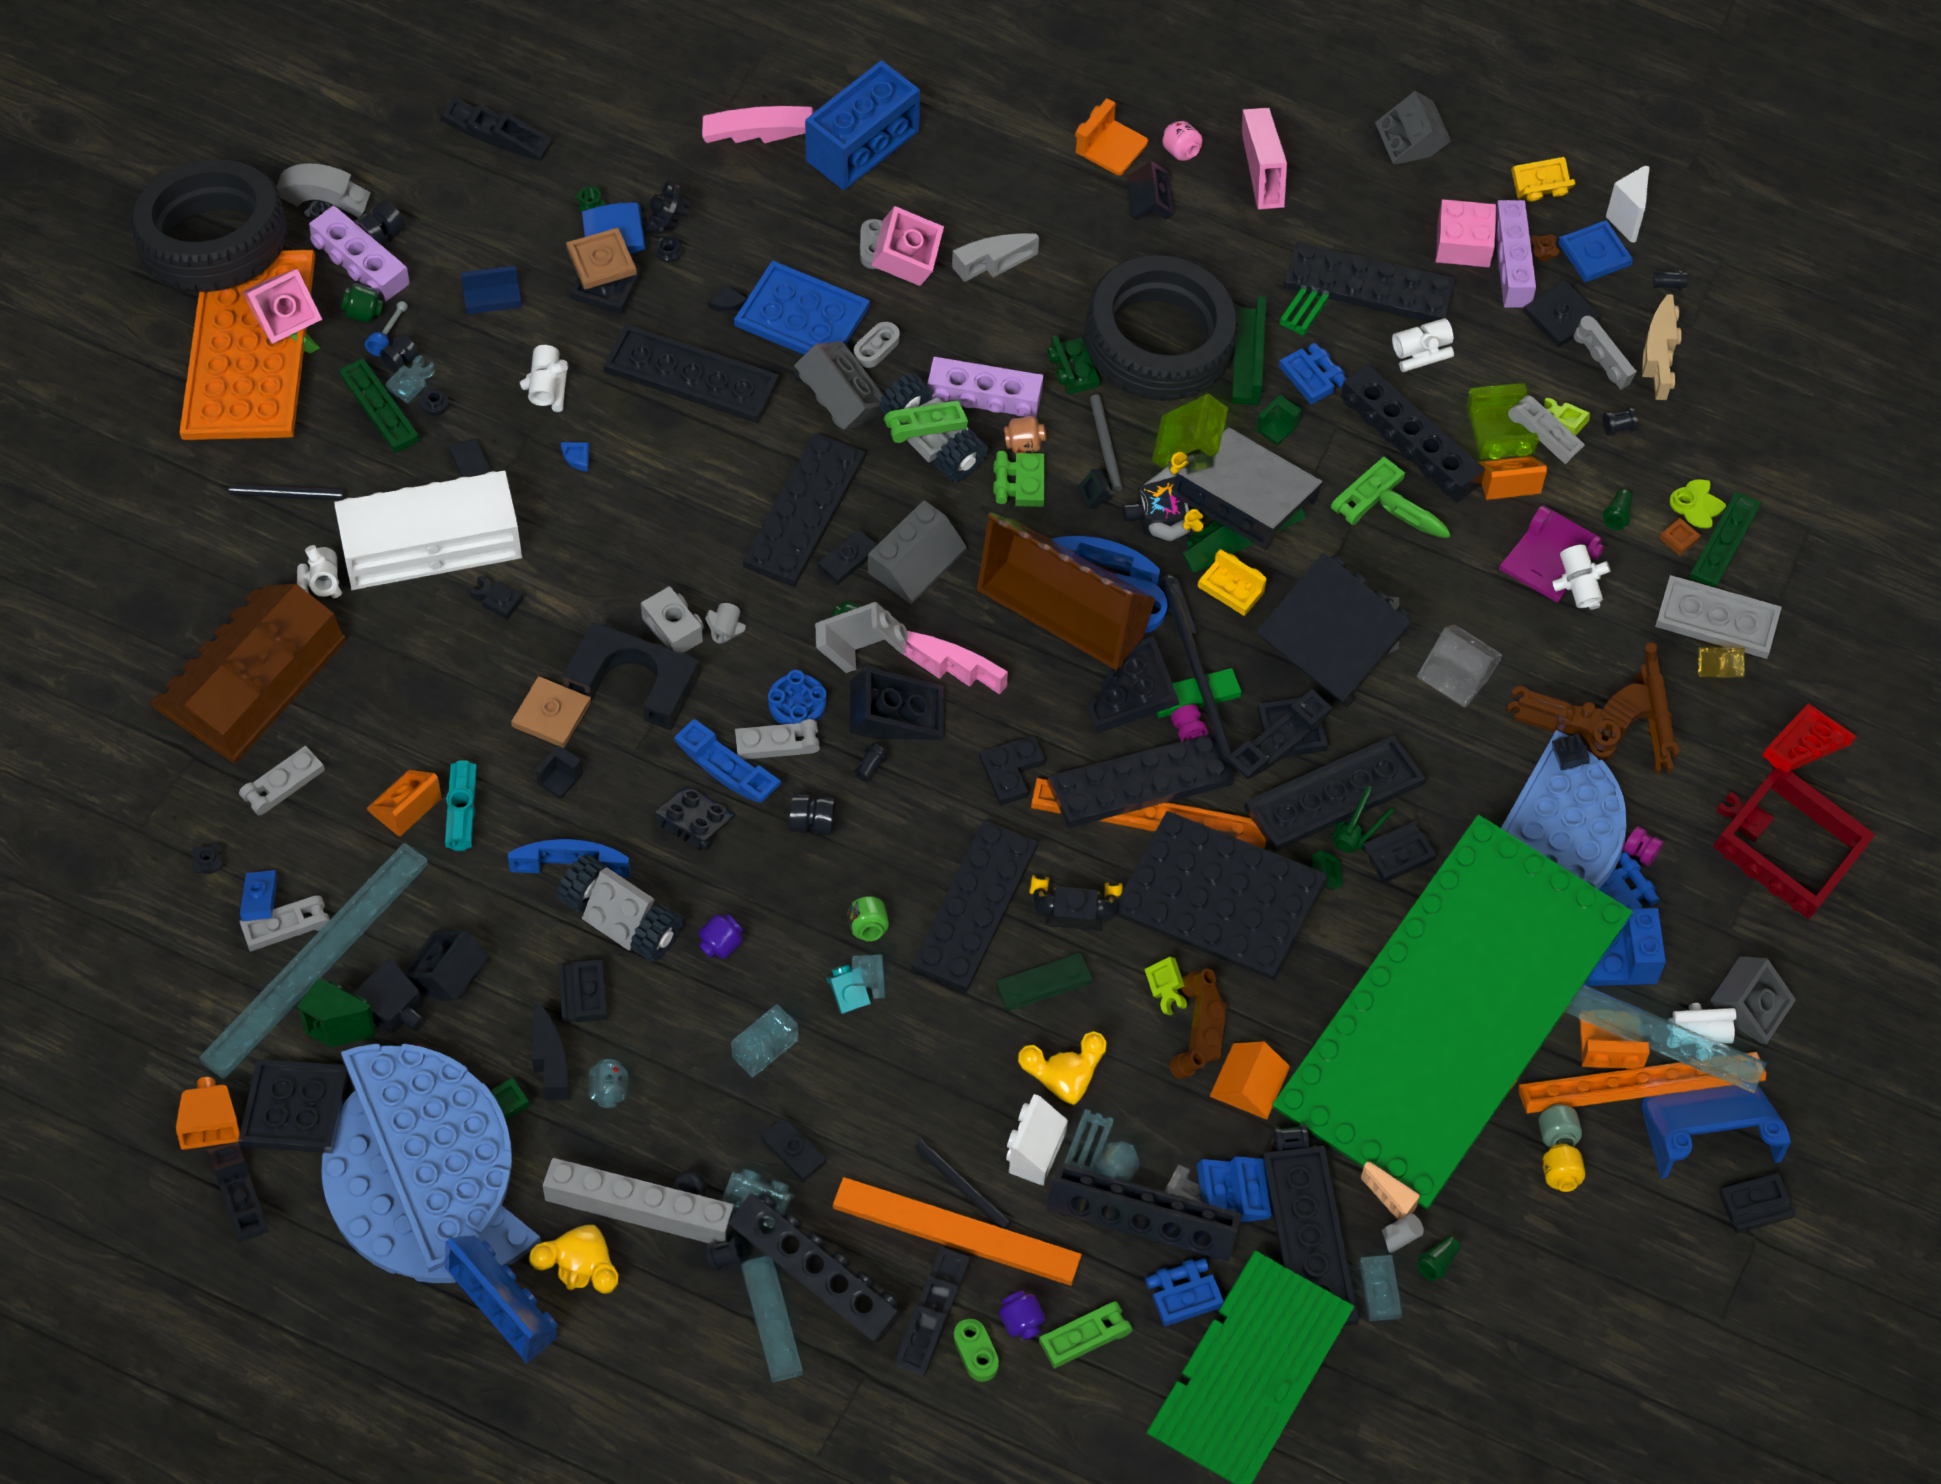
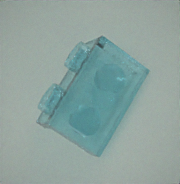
(748, 1182)

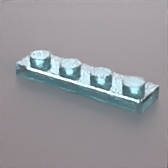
(771, 1319)

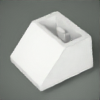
(1036, 1141)

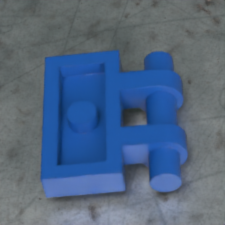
(1308, 377)
(1619, 890)
(1188, 1299)

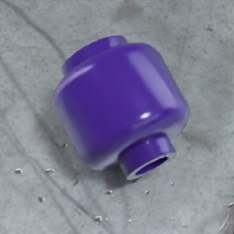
(720, 936)
(1022, 1315)

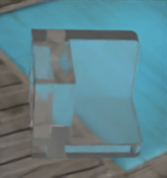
(1181, 1186)

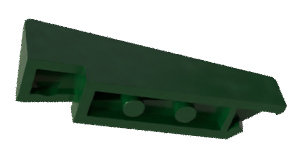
(1215, 536)

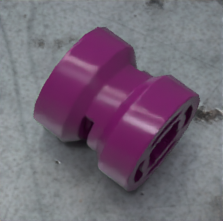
(1188, 721)
(1643, 845)

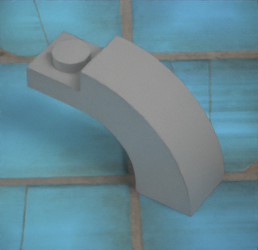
(322, 183)

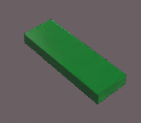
(1222, 684)

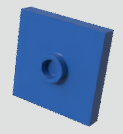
(1595, 251)

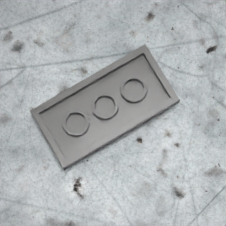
(1718, 616)

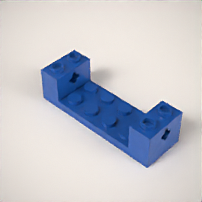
(1635, 955)

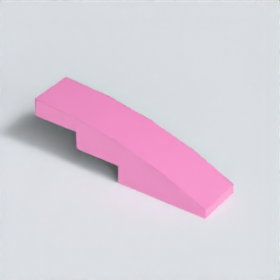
(750, 123)
(942, 656)

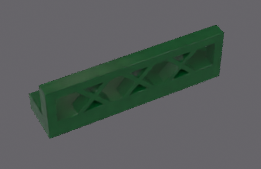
(1249, 354)

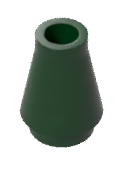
(1618, 511)
(1437, 1260)

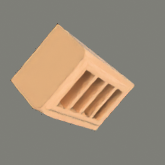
(1392, 1193)

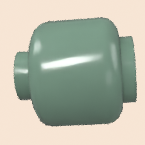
(1560, 1126)

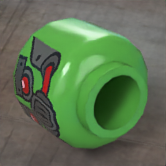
(868, 918)

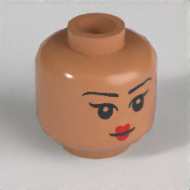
(1025, 435)

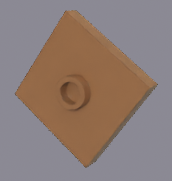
(601, 258)
(551, 712)

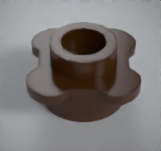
(1540, 250)

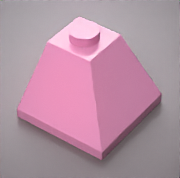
(282, 305)

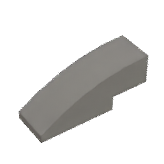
(994, 254)

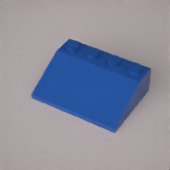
(499, 1296)

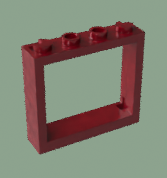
(1818, 809)

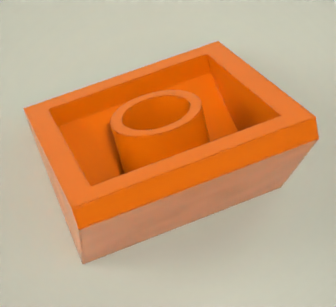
(1513, 477)
(406, 800)
(1251, 1078)

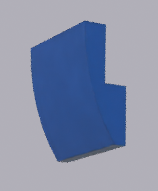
(622, 216)
(1236, 1186)

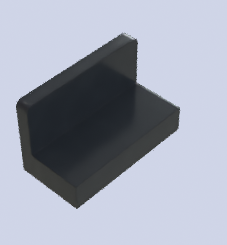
(1150, 191)

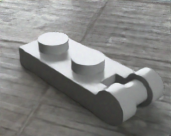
(1605, 352)
(1548, 428)
(777, 740)
(282, 780)
(285, 923)

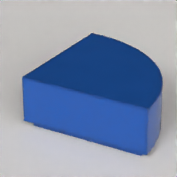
(576, 454)

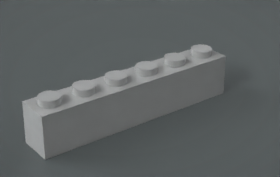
(638, 1202)

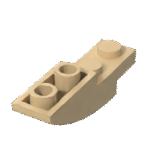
(1660, 346)

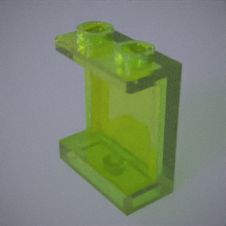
(1189, 428)
(1493, 429)

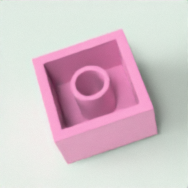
(1466, 233)
(907, 246)

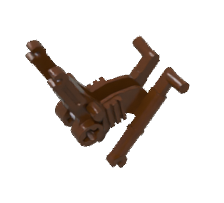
(1608, 726)

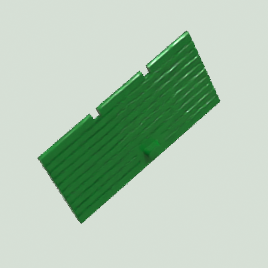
(1250, 1370)

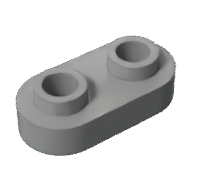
(869, 240)
(874, 346)

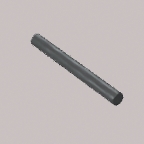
(1106, 444)

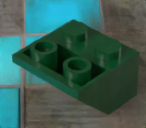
(335, 1016)

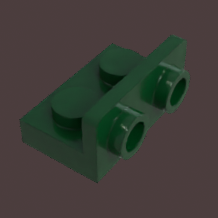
(1073, 365)

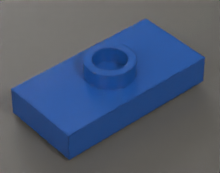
(258, 895)

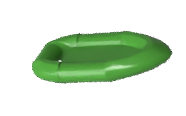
(1413, 514)

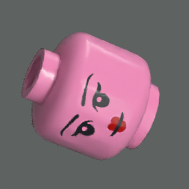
(1181, 139)

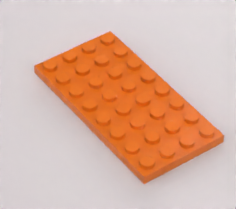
(235, 375)

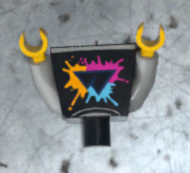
(1159, 510)

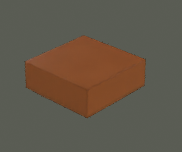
(1679, 536)

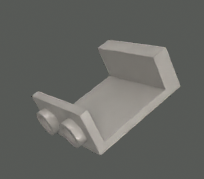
(855, 629)

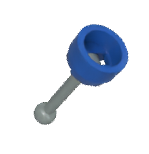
(379, 340)

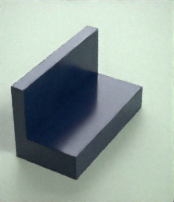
(491, 290)

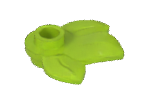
(1699, 504)

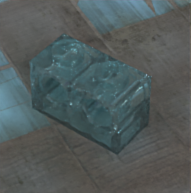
(764, 1040)

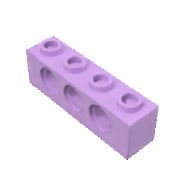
(358, 253)
(1514, 253)
(964, 382)

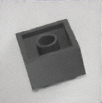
(1756, 995)

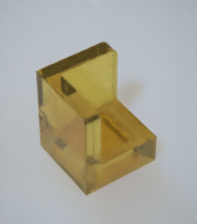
(1721, 662)

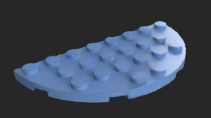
(1572, 816)
(437, 1138)
(371, 1213)

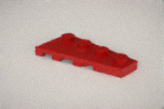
(1807, 739)

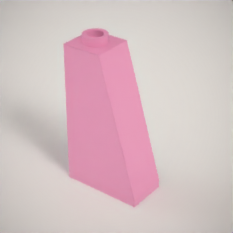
(1264, 158)

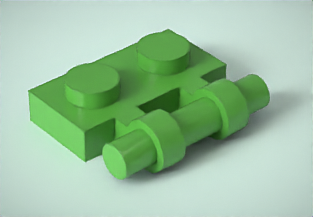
(1029, 479)

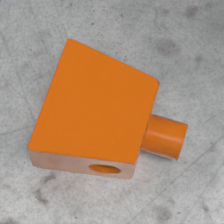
(206, 1116)

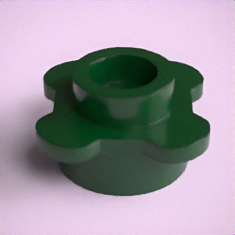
(589, 194)

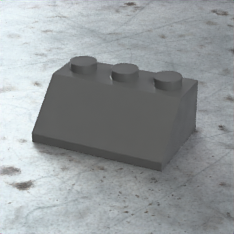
(840, 384)
(916, 552)

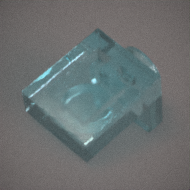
(869, 971)

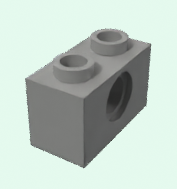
(669, 606)

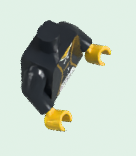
(1074, 906)

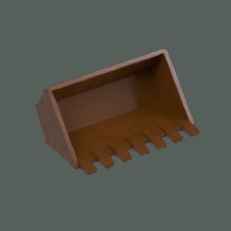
(1062, 591)
(252, 669)

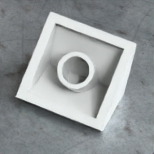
(1629, 203)

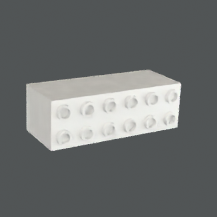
(428, 529)

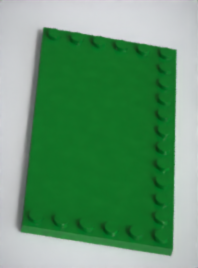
(1453, 1010)

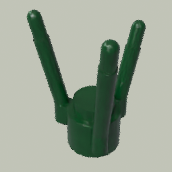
(1349, 836)

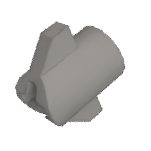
(725, 623)
(1402, 1232)

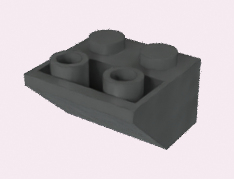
(1413, 129)

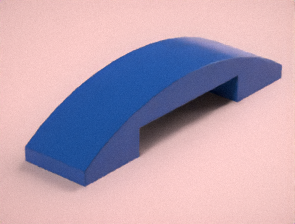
(1112, 555)
(724, 764)
(565, 851)

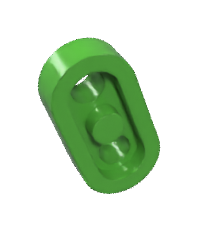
(975, 1348)

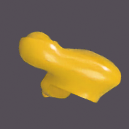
(1065, 1073)
(580, 1258)

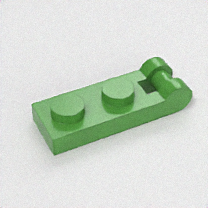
(925, 420)
(1366, 490)
(1084, 1334)

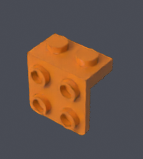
(1108, 141)
(1608, 1050)

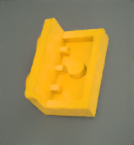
(1542, 178)
(1233, 582)

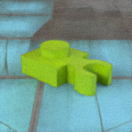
(1570, 416)
(1164, 981)

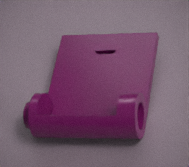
(1537, 555)

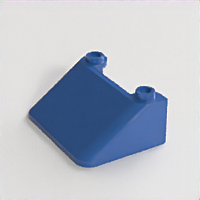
(1678, 1115)

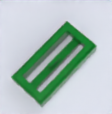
(1312, 316)

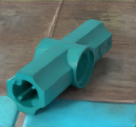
(461, 791)

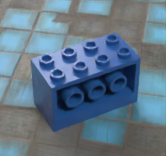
(862, 125)

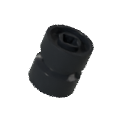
(382, 222)
(812, 814)

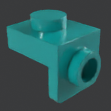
(846, 994)

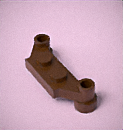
(1206, 1024)

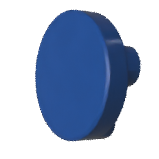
(796, 698)

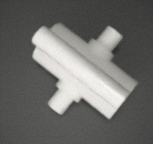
(1423, 344)
(546, 378)
(322, 572)
(1581, 577)
(1711, 1023)

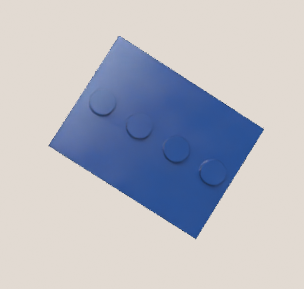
(800, 310)

